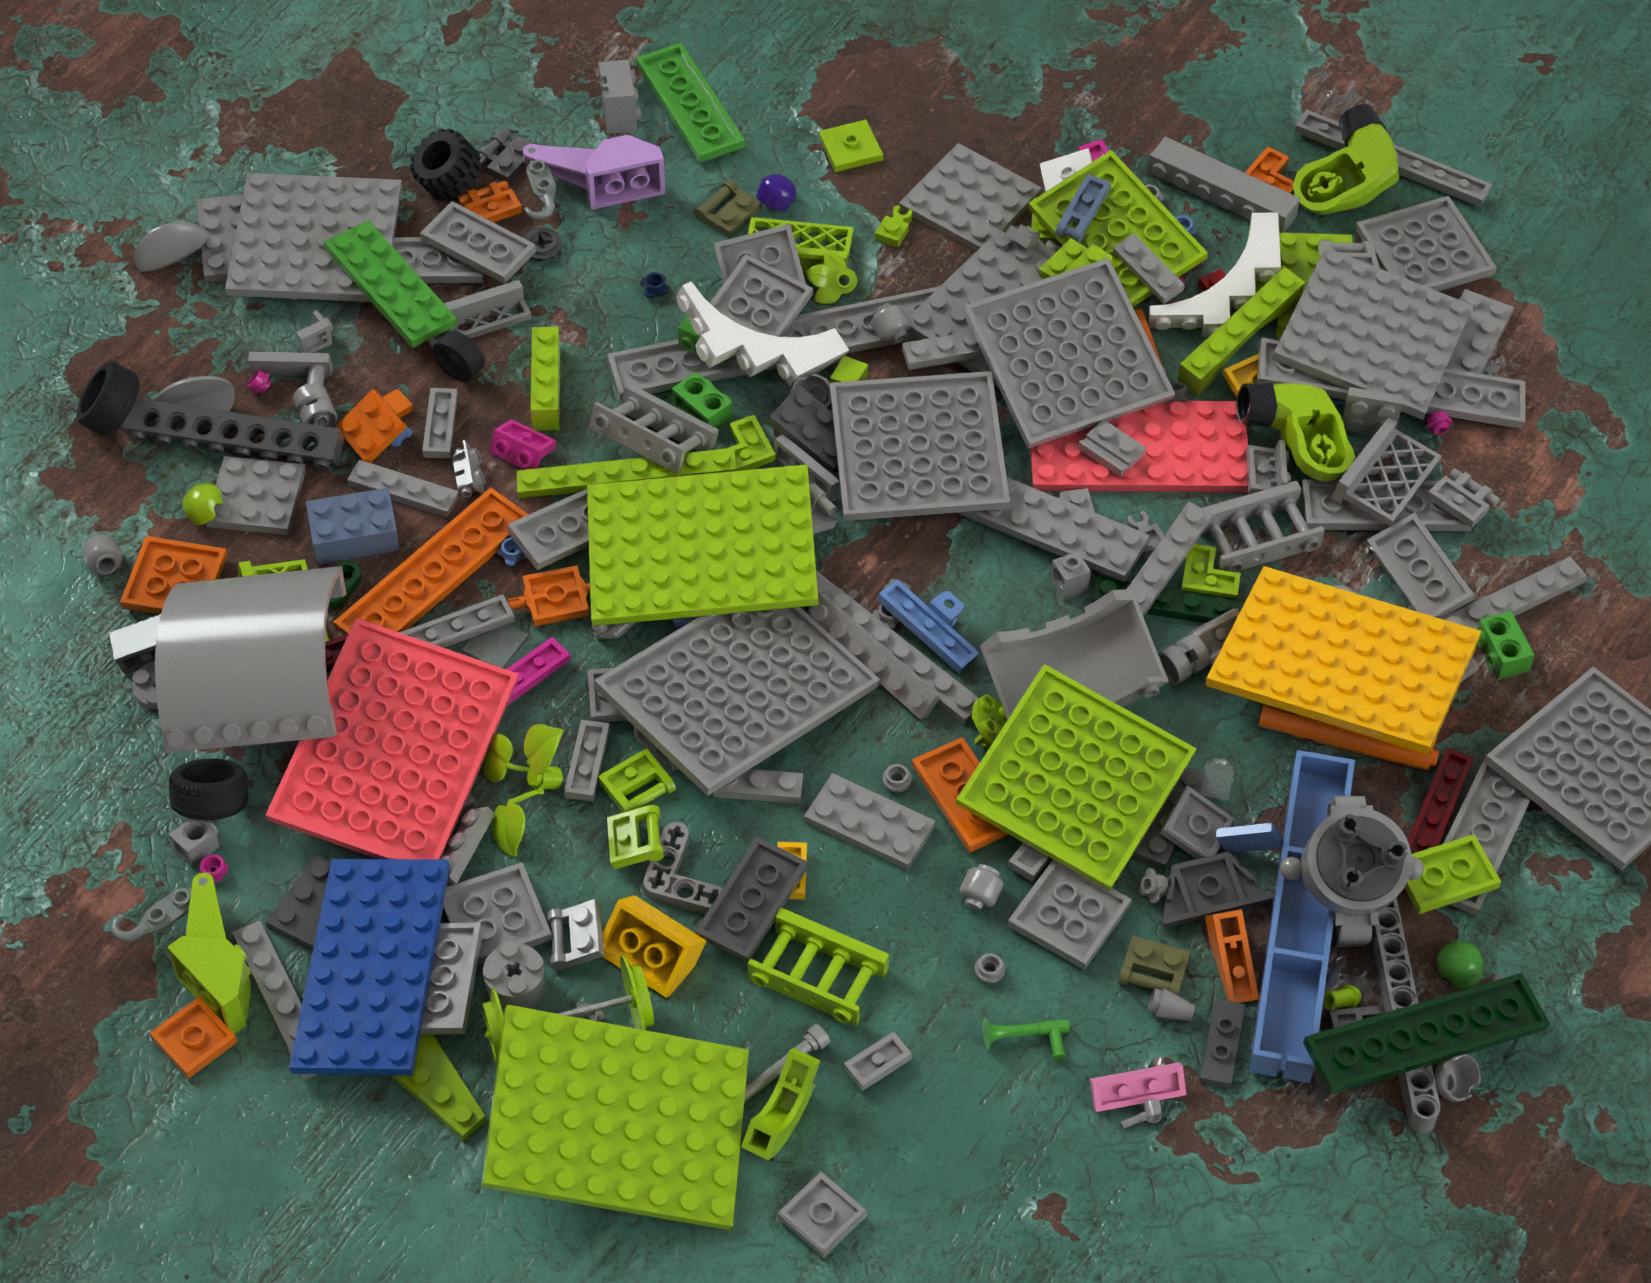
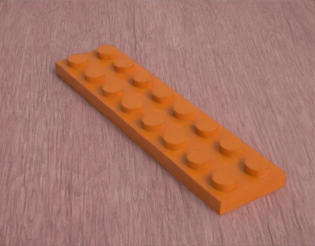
(436, 566)

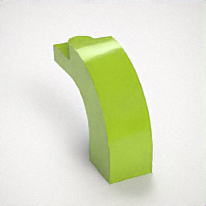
(779, 1117)

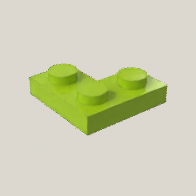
(752, 444)
(1202, 578)

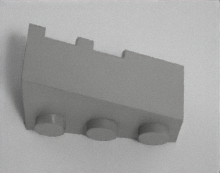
(619, 96)

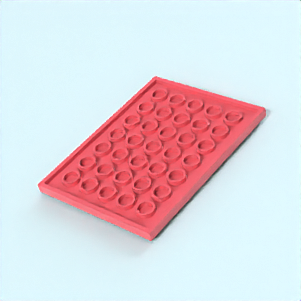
(404, 747)

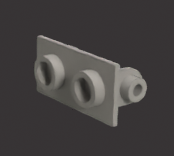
(468, 461)

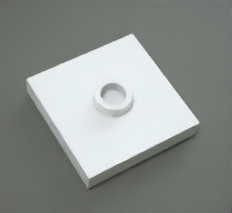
(1059, 169)

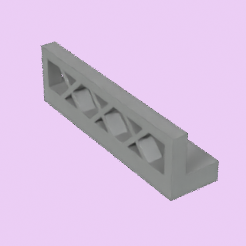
(489, 302)

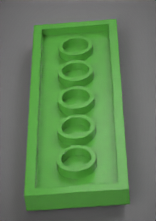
(690, 102)
(390, 283)

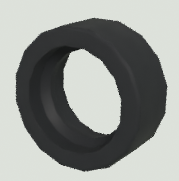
(458, 356)

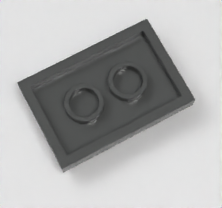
(808, 426)

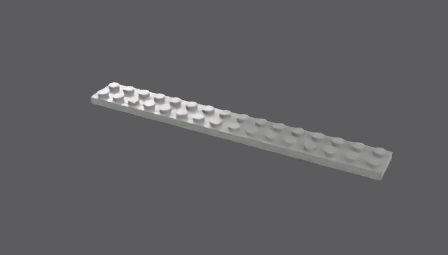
(667, 364)

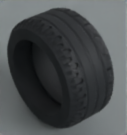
(108, 398)
(208, 789)

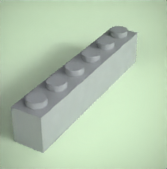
(1220, 183)

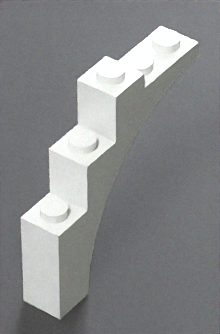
(1212, 307)
(754, 350)

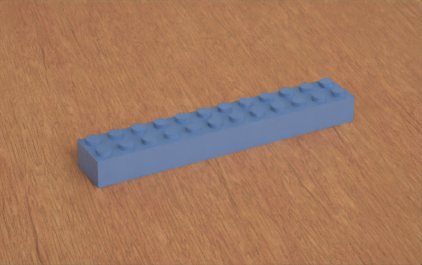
(1298, 930)

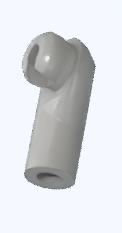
(611, 631)

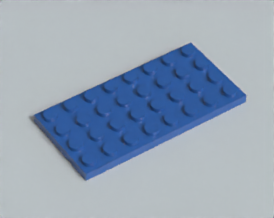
(370, 967)

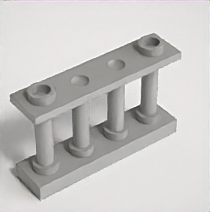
(660, 416)
(1261, 505)

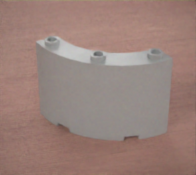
(1100, 649)

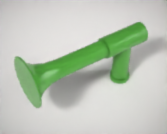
(1052, 1028)

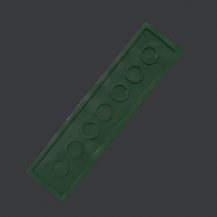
(1425, 1033)

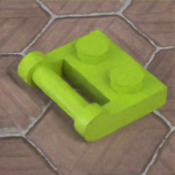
(633, 775)
(625, 837)

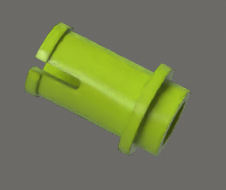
(1345, 997)

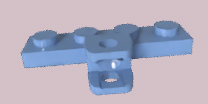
(931, 623)

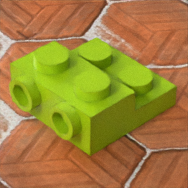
(1072, 256)

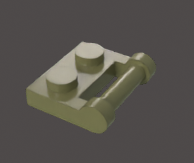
(733, 214)
(1156, 960)

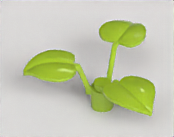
(540, 748)

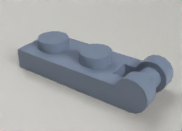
(1083, 207)

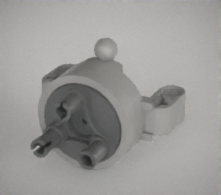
(1354, 867)

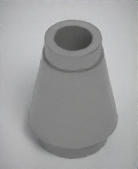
(1170, 1006)

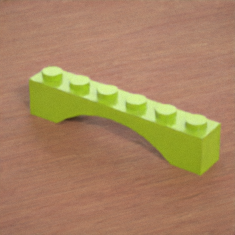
(1216, 351)

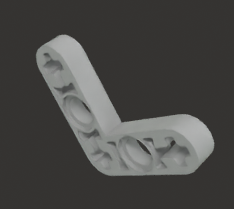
(671, 881)

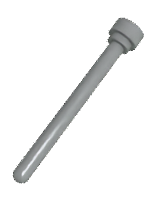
(814, 1039)

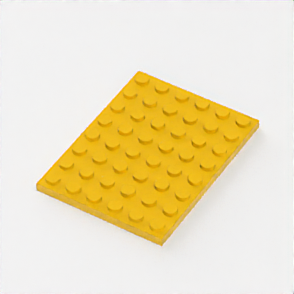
(1344, 659)

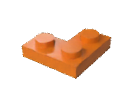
(1268, 169)

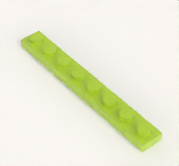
(576, 477)

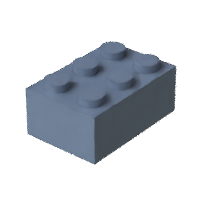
(352, 526)

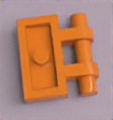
(492, 202)

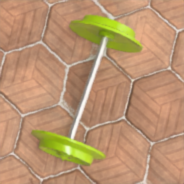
(636, 997)

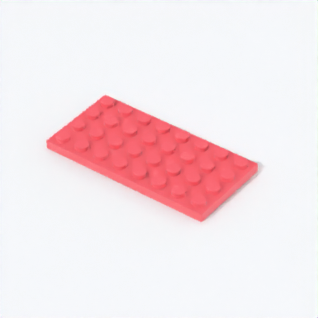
(1187, 450)

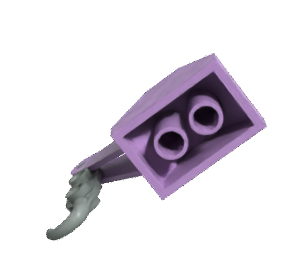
(612, 174)

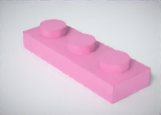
(1137, 1086)

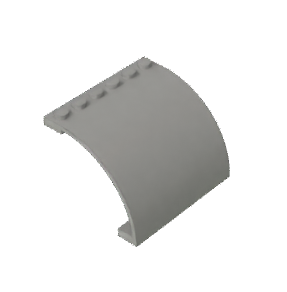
(245, 660)

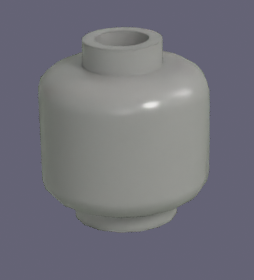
(890, 323)
(101, 554)
(981, 887)

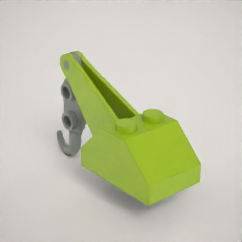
(204, 957)

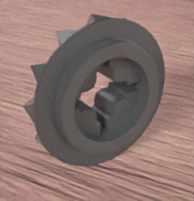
(550, 239)

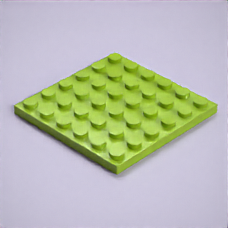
(1076, 777)

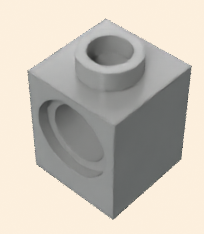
(1070, 575)
(194, 850)

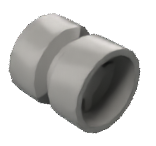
(315, 405)
(1183, 658)

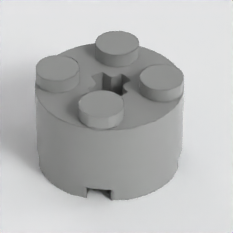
(516, 975)

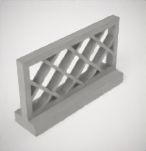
(1371, 456)

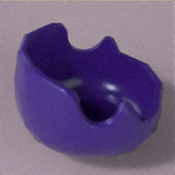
(776, 192)

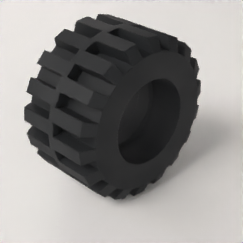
(445, 164)

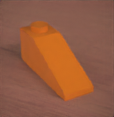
(1232, 955)

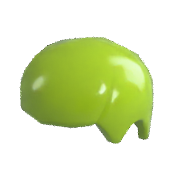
(200, 503)

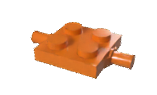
(554, 596)

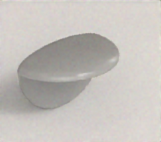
(168, 245)
(201, 392)

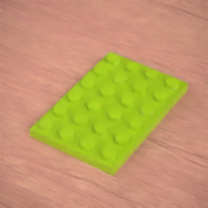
(1125, 211)

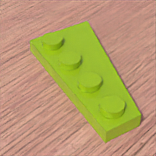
(442, 1089)

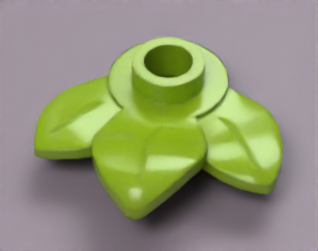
(827, 277)

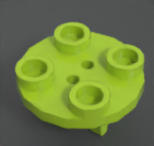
(989, 719)

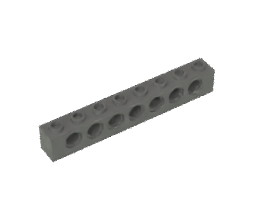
(326, 454)

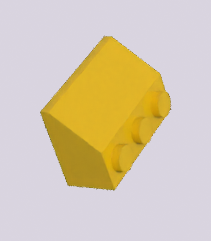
(653, 941)

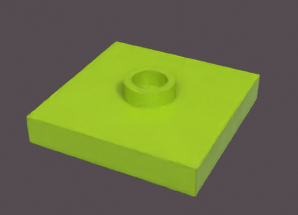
(850, 145)

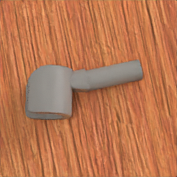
(1152, 1114)

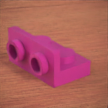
(520, 445)

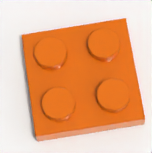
(371, 426)
(193, 1037)

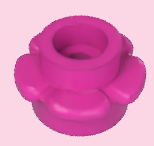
(259, 382)
(1438, 422)
(214, 862)

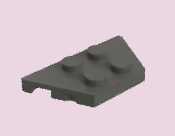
(1210, 888)

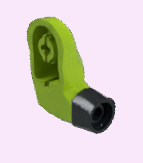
(1352, 173)
(1305, 421)

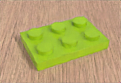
(1452, 874)

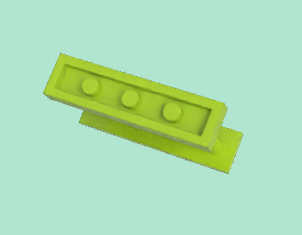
(825, 940)

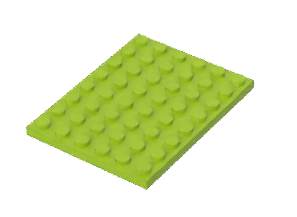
(701, 545)
(616, 1118)

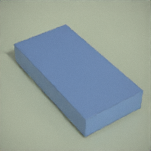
(1249, 838)

